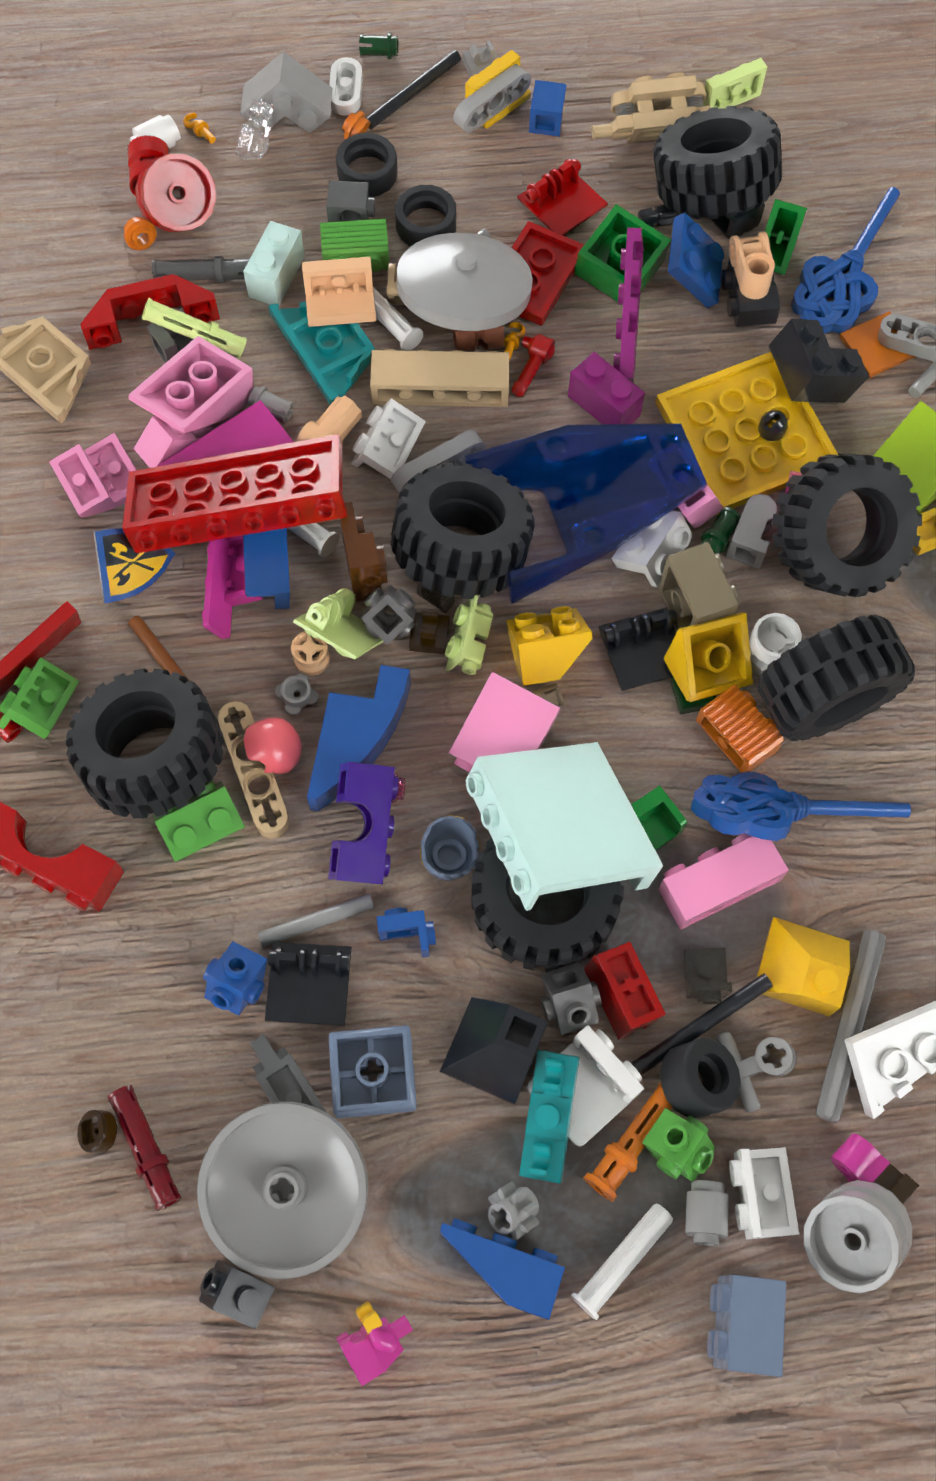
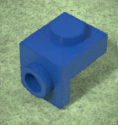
(400, 923)

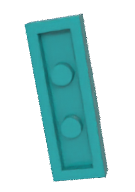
(549, 1116)

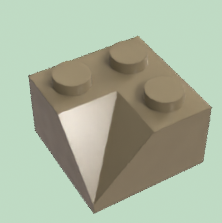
(697, 587)

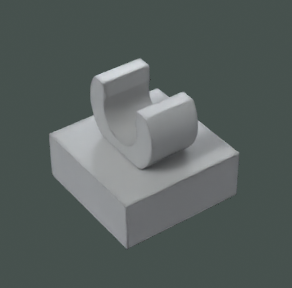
(479, 58)

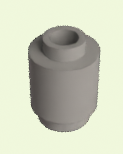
(707, 1212)

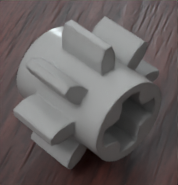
(513, 1210)

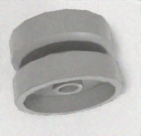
(858, 1236)

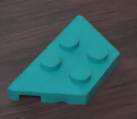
(330, 353)

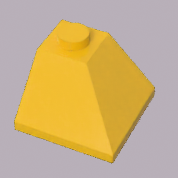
(805, 967)

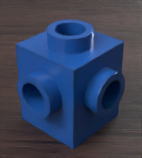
(235, 978)

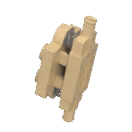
(651, 107)

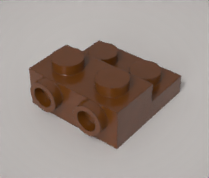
(364, 558)

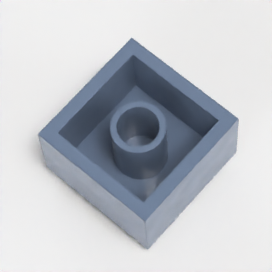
(748, 1325)

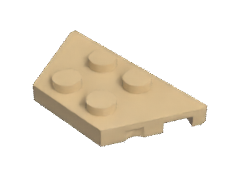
(43, 364)

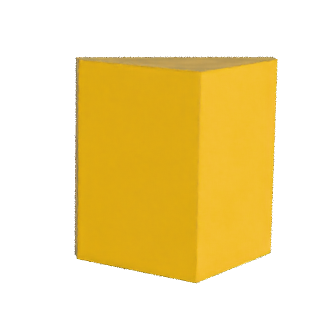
(711, 657)

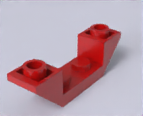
(129, 301)

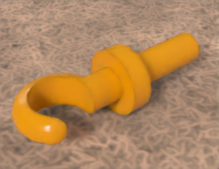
(199, 127)
(512, 340)

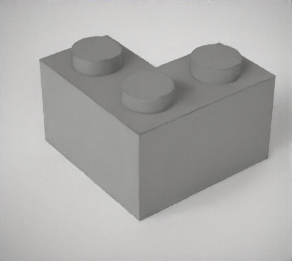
(292, 91)

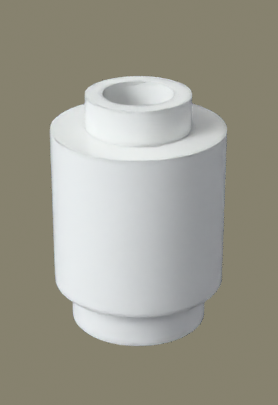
(159, 127)

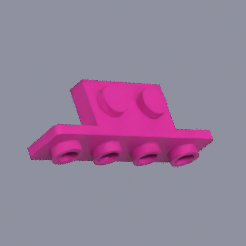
(224, 584)

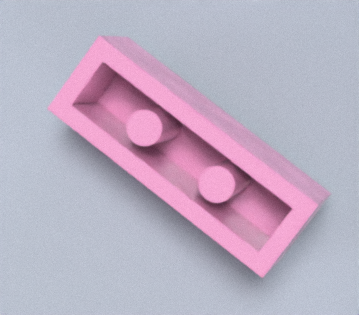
(721, 879)

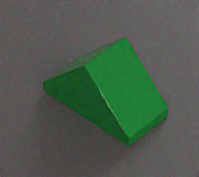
(783, 231)

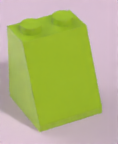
(914, 452)

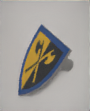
(123, 570)

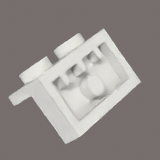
(389, 438)

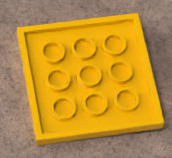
(722, 424)

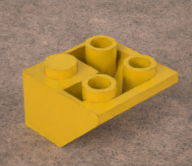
(547, 643)

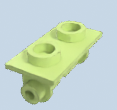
(470, 622)

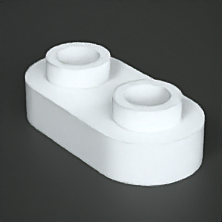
(347, 86)

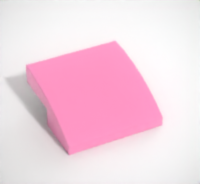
(95, 476)

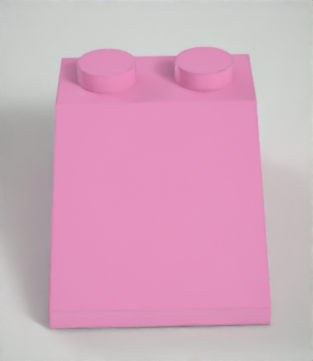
(196, 387)

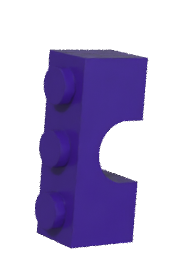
(371, 791)

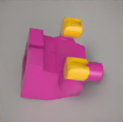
(374, 1345)

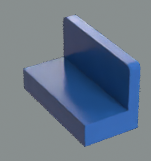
(267, 566)

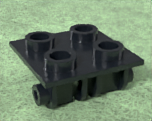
(638, 647)
(308, 983)

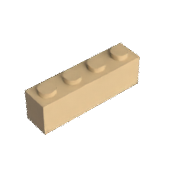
(440, 378)

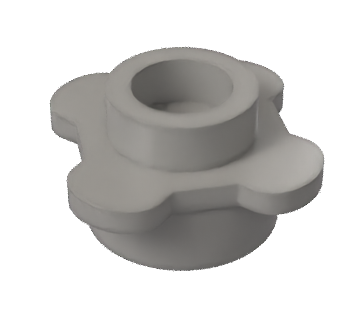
(294, 684)

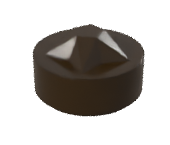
(97, 1131)

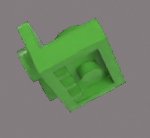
(40, 698)

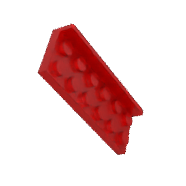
(235, 494)

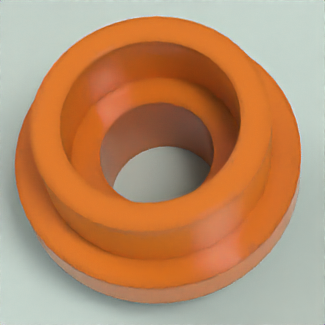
(355, 124)
(134, 228)

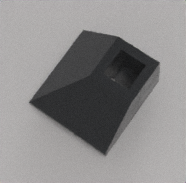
(494, 1048)

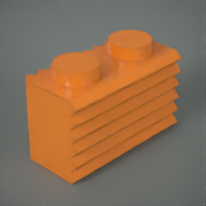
(740, 729)

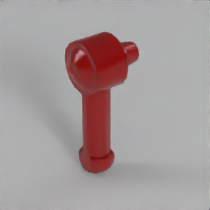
(540, 351)

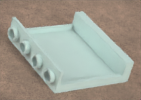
(561, 820)

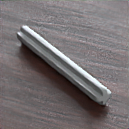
(851, 1023)

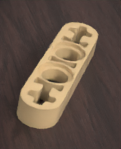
(250, 770)

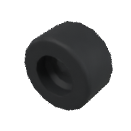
(718, 1075)

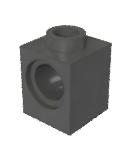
(349, 201)

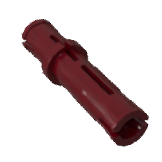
(148, 1157)

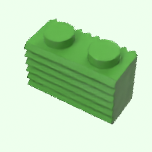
(356, 240)

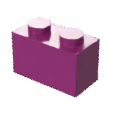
(605, 392)

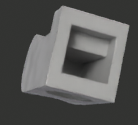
(754, 522)

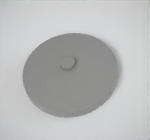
(464, 281)
(282, 1190)

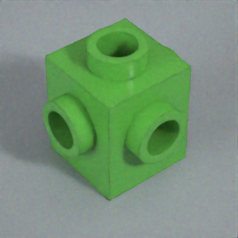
(680, 1145)

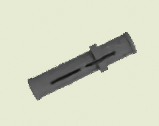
(201, 269)

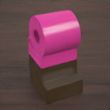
(861, 1161)

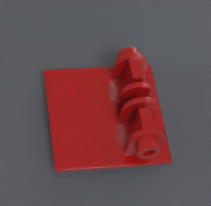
(562, 198)

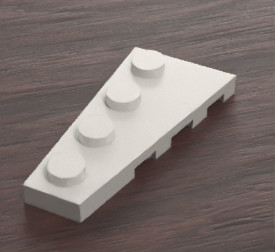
(893, 1057)

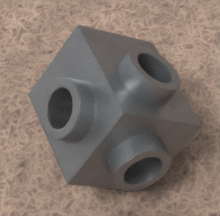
(384, 625)
(570, 998)

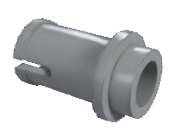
(276, 405)

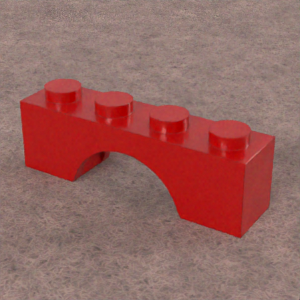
(82, 874)

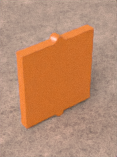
(873, 354)

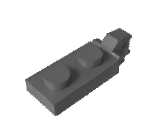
(281, 1076)

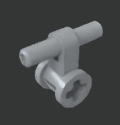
(758, 1064)

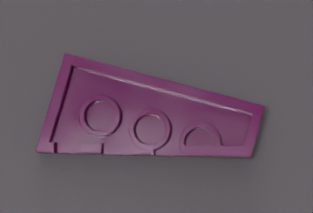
(630, 299)

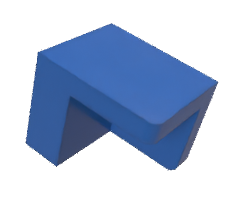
(547, 108)

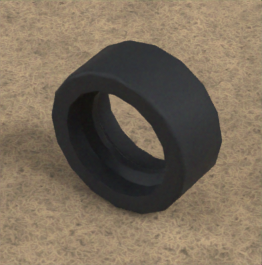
(368, 146)
(424, 197)

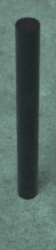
(413, 88)
(703, 1023)

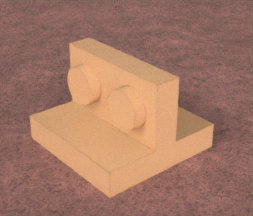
(339, 291)

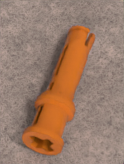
(619, 1160)

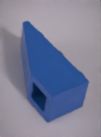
(515, 1276)

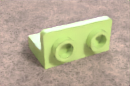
(736, 85)

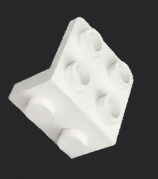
(602, 1085)

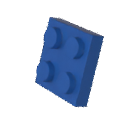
(695, 260)

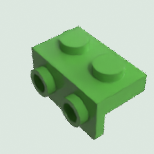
(200, 822)

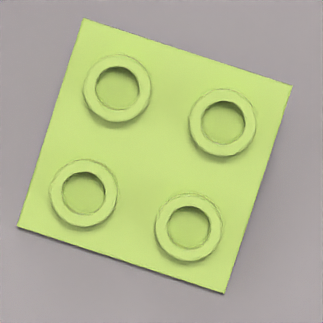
(337, 626)

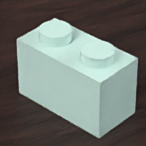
(274, 263)

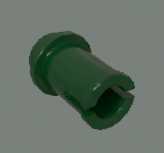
(381, 45)

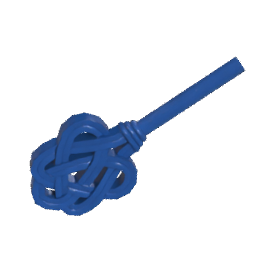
(829, 281)
(758, 808)

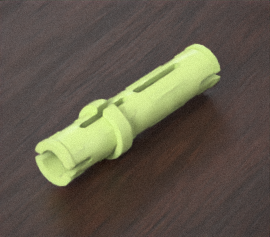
(155, 313)

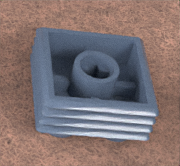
(352, 1053)

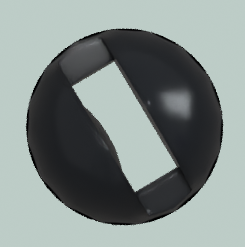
(777, 430)

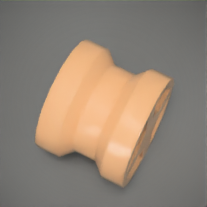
(303, 649)

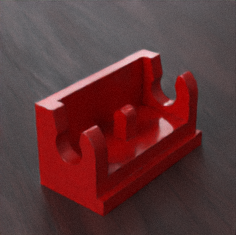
(624, 990)

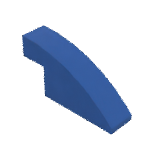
(356, 731)

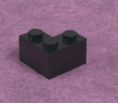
(814, 369)

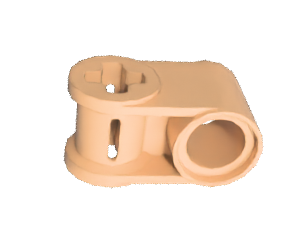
(752, 264)

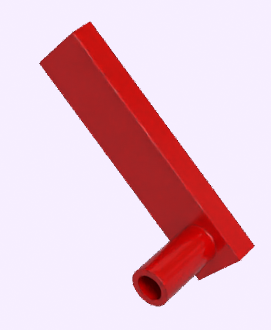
(30, 650)

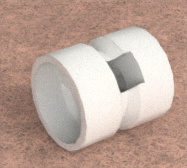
(771, 638)

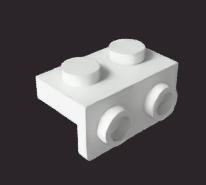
(649, 549)
(764, 1193)

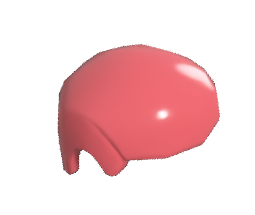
(273, 744)

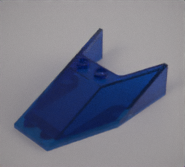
(599, 485)

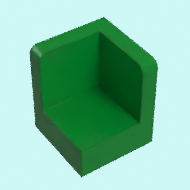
(659, 817)

